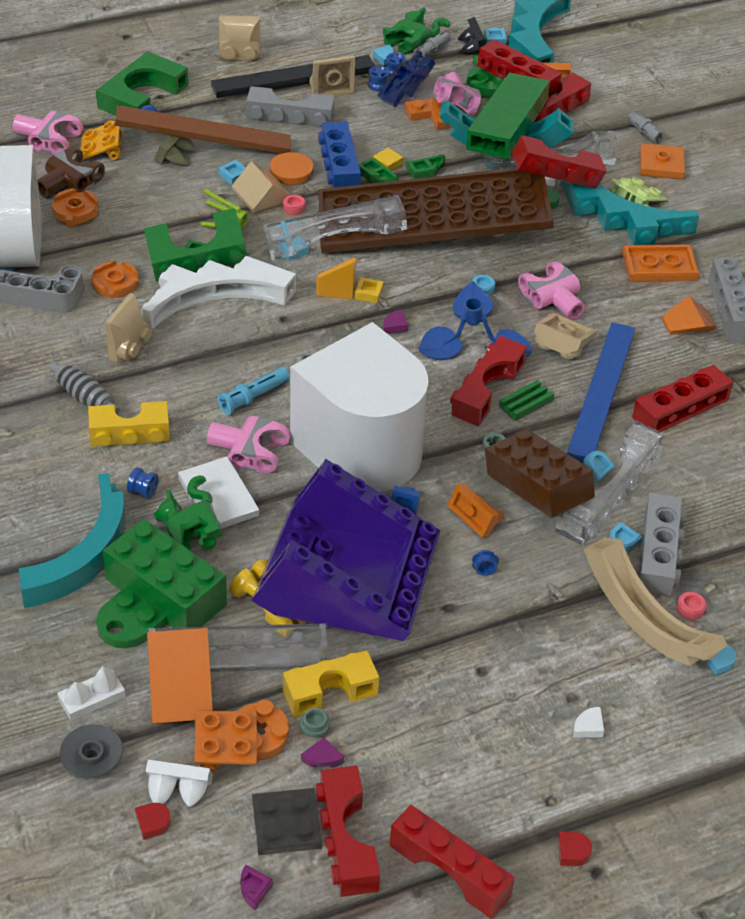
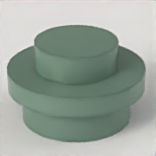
(315, 722)

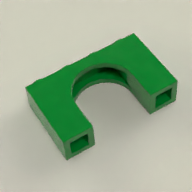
(145, 71)
(225, 248)

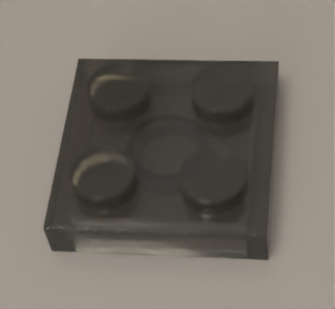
(286, 821)

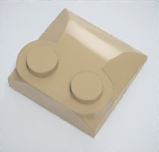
(239, 37)
(333, 76)
(126, 331)
(563, 335)

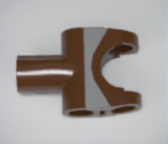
(68, 172)

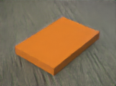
(660, 263)
(179, 674)

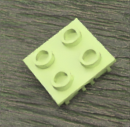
(636, 191)

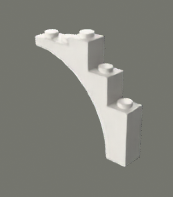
(216, 281)

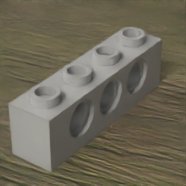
(729, 295)
(661, 542)

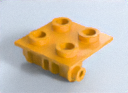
(102, 139)

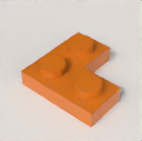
(426, 109)

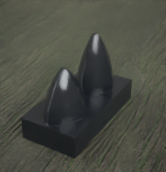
(474, 37)

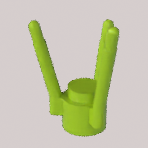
(242, 215)

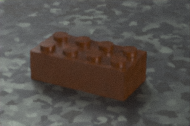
(540, 473)

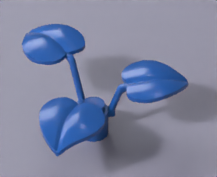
(472, 307)

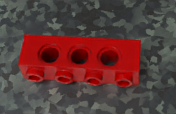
(502, 59)
(683, 399)

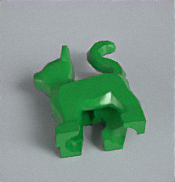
(412, 31)
(192, 521)

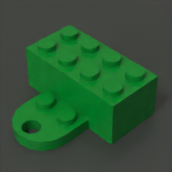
(158, 586)

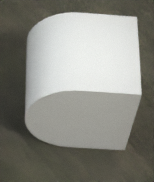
(19, 208)
(361, 408)

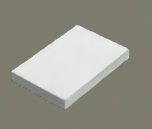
(230, 496)

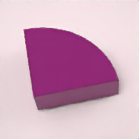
(395, 322)
(322, 754)
(254, 886)

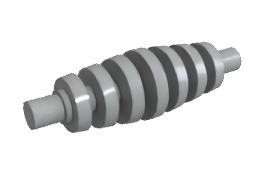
(81, 386)

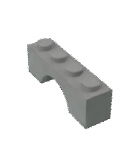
(266, 106)

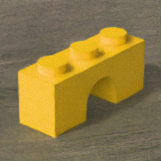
(147, 427)
(350, 673)

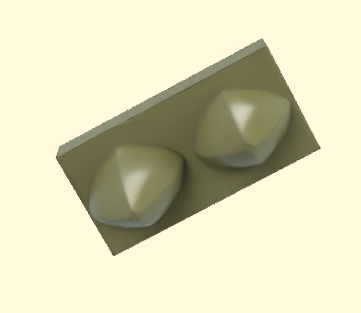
(170, 150)

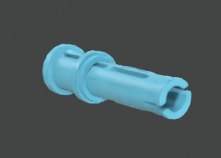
(245, 394)

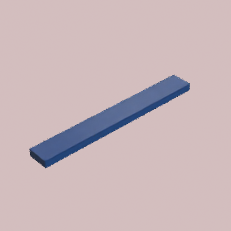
(601, 391)

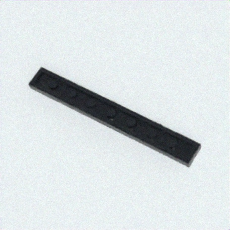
(276, 78)

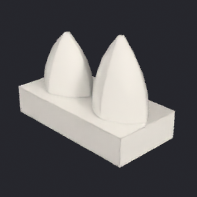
(91, 694)
(164, 776)

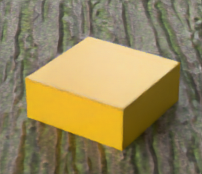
(389, 158)
(369, 290)

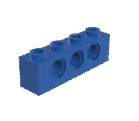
(339, 154)

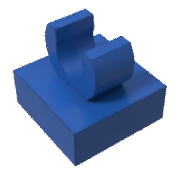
(407, 498)

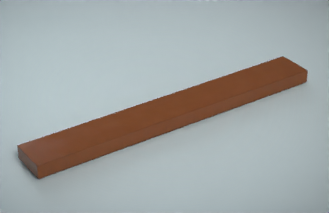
(202, 130)

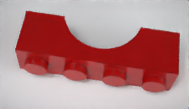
(571, 94)
(536, 158)
(501, 361)
(354, 863)
(479, 878)

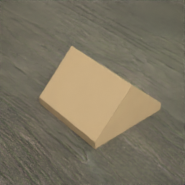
(259, 188)

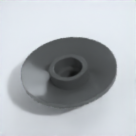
(90, 741)

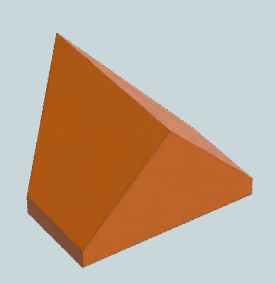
(687, 317)

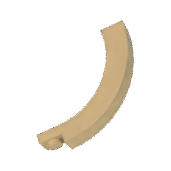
(642, 611)

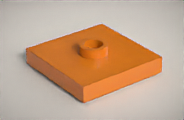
(662, 161)

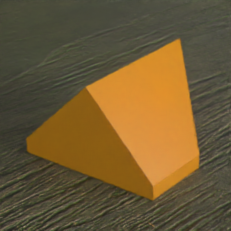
(338, 281)

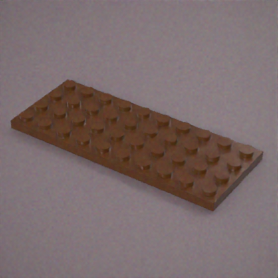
(447, 208)

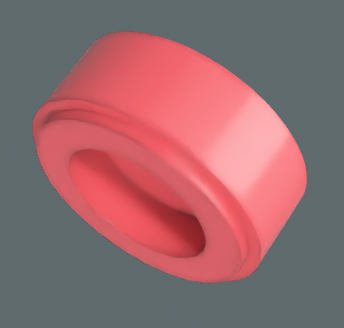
(294, 204)
(691, 605)

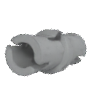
(433, 44)
(646, 127)

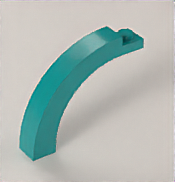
(550, 130)
(82, 563)

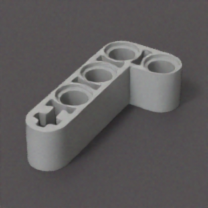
(43, 292)

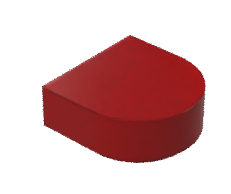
(152, 819)
(573, 848)

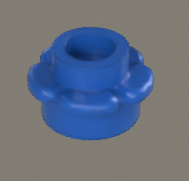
(485, 562)

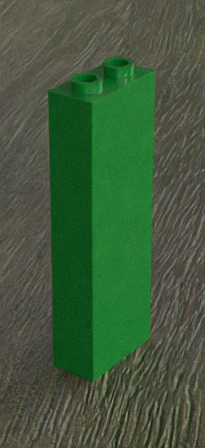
(507, 115)

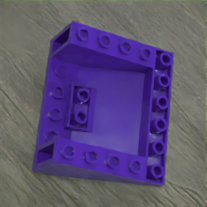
(348, 558)

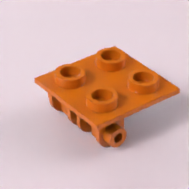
(225, 738)

